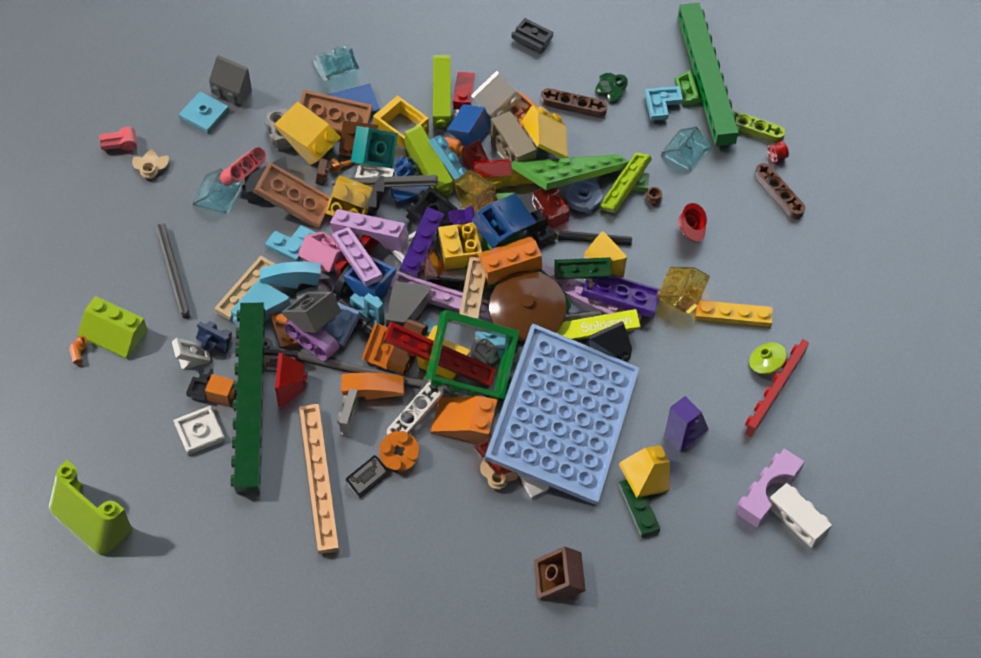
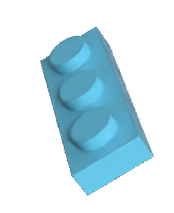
(448, 157)

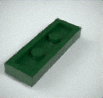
(583, 268)
(640, 510)

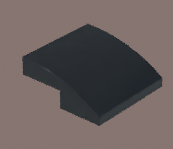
(375, 197)

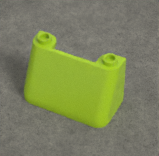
(97, 527)

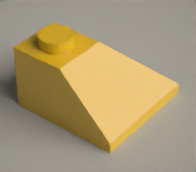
(605, 247)
(647, 471)

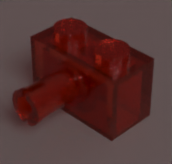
(551, 206)

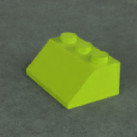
(112, 327)

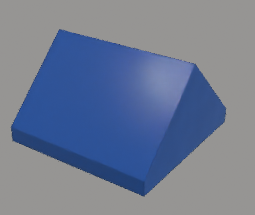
(470, 124)

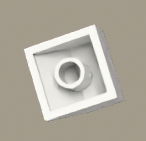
(496, 95)

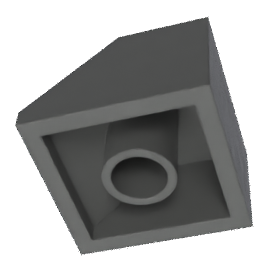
(230, 80)
(313, 311)

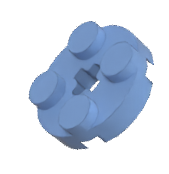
(584, 204)

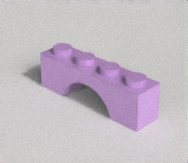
(389, 233)
(783, 470)

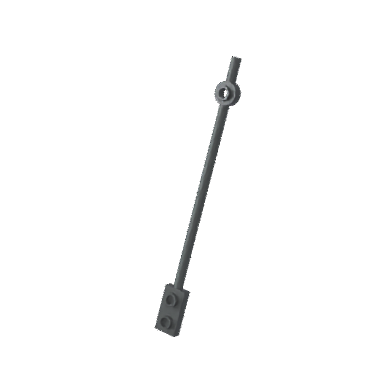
(359, 369)

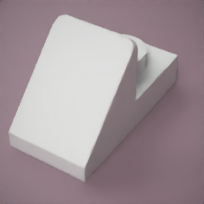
(190, 353)

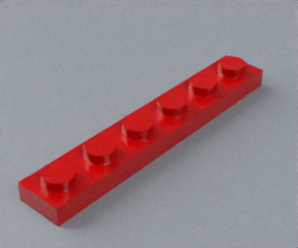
(449, 358)
(773, 392)

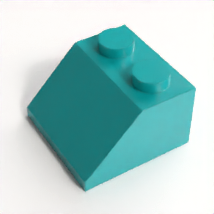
(374, 147)

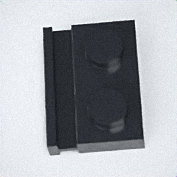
(532, 35)

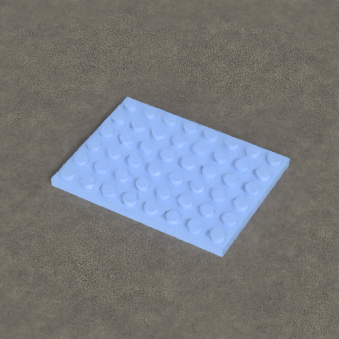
(562, 414)

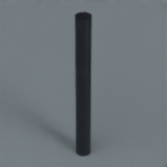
(592, 236)

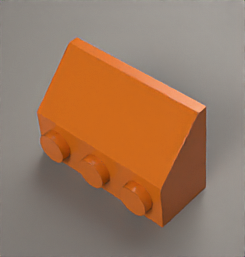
(510, 259)

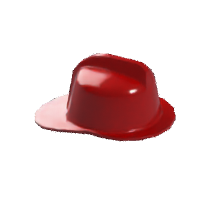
(693, 222)

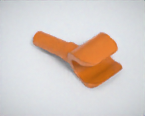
(336, 166)

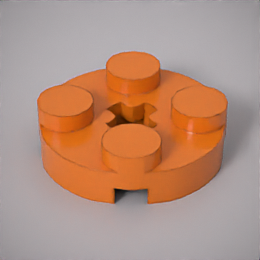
(387, 450)

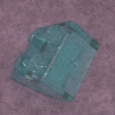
(336, 63)

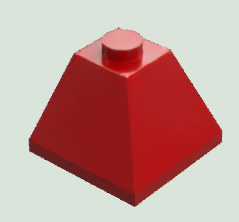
(289, 379)

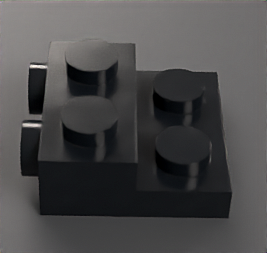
(430, 199)

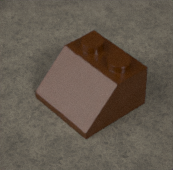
(559, 574)

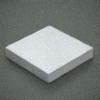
(199, 430)

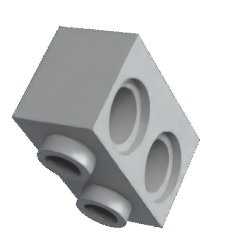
(275, 136)

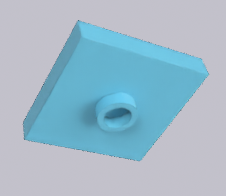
(203, 112)

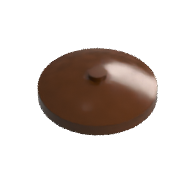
(528, 300)

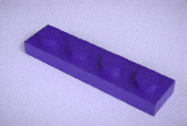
(421, 242)

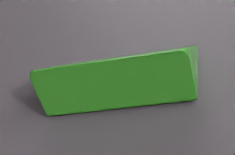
(689, 88)

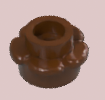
(654, 191)

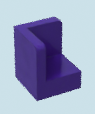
(461, 216)

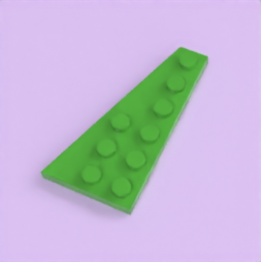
(564, 171)

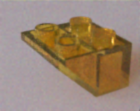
(683, 287)

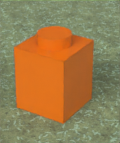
(220, 390)

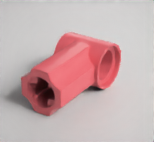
(123, 139)

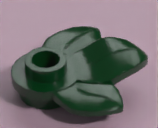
(610, 86)

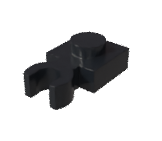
(198, 385)

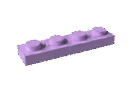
(357, 256)

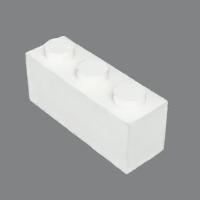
(799, 515)

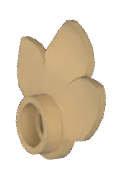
(150, 164)
(488, 473)

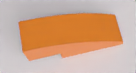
(373, 385)

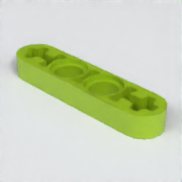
(754, 122)

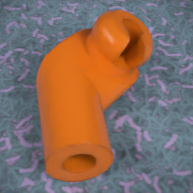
(76, 349)

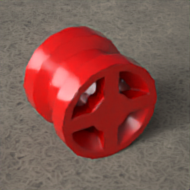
(778, 151)

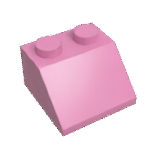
(321, 249)

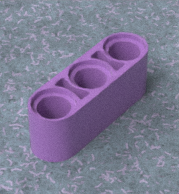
(319, 344)

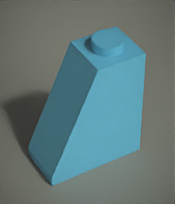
(273, 300)

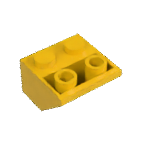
(348, 196)
(458, 244)

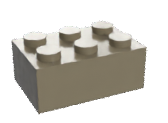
(511, 140)

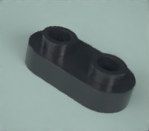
(341, 286)

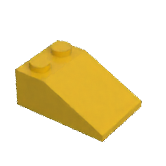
(546, 130)
(307, 132)

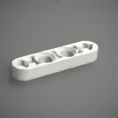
(412, 410)

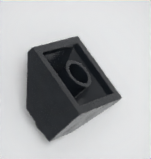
(612, 341)

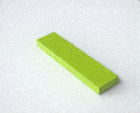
(625, 182)

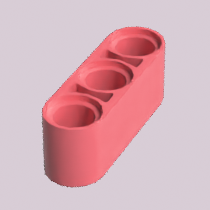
(243, 166)

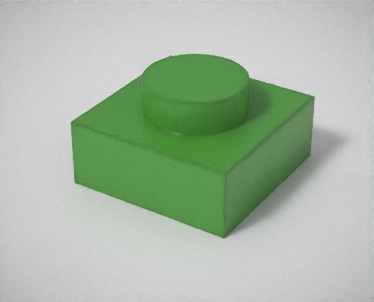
(642, 183)

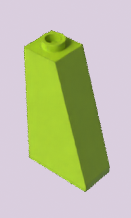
(441, 91)
(427, 159)

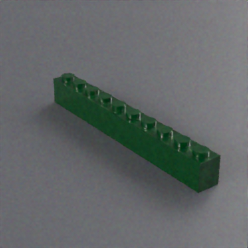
(249, 398)

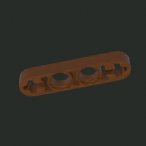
(573, 104)
(776, 192)

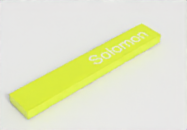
(585, 327)

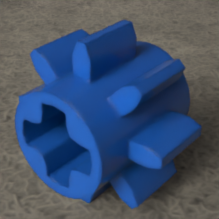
(405, 166)

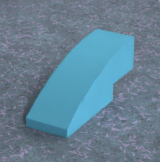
(291, 274)

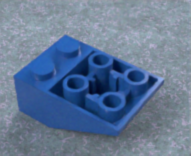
(503, 220)

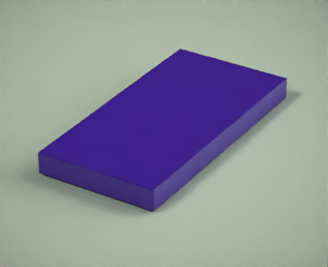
(622, 294)

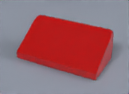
(493, 167)

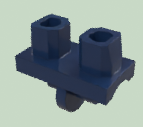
(212, 337)

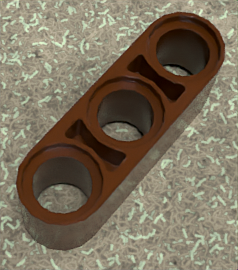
(400, 360)

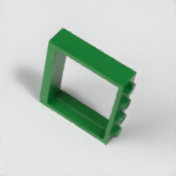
(506, 362)

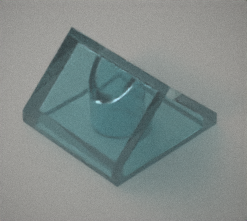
(687, 147)
(215, 194)

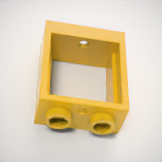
(392, 109)

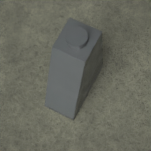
(407, 302)

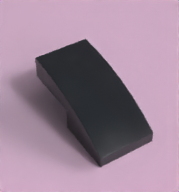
(541, 230)

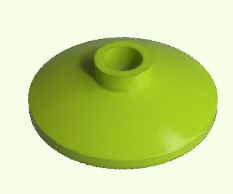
(768, 358)

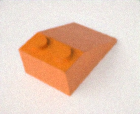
(465, 417)

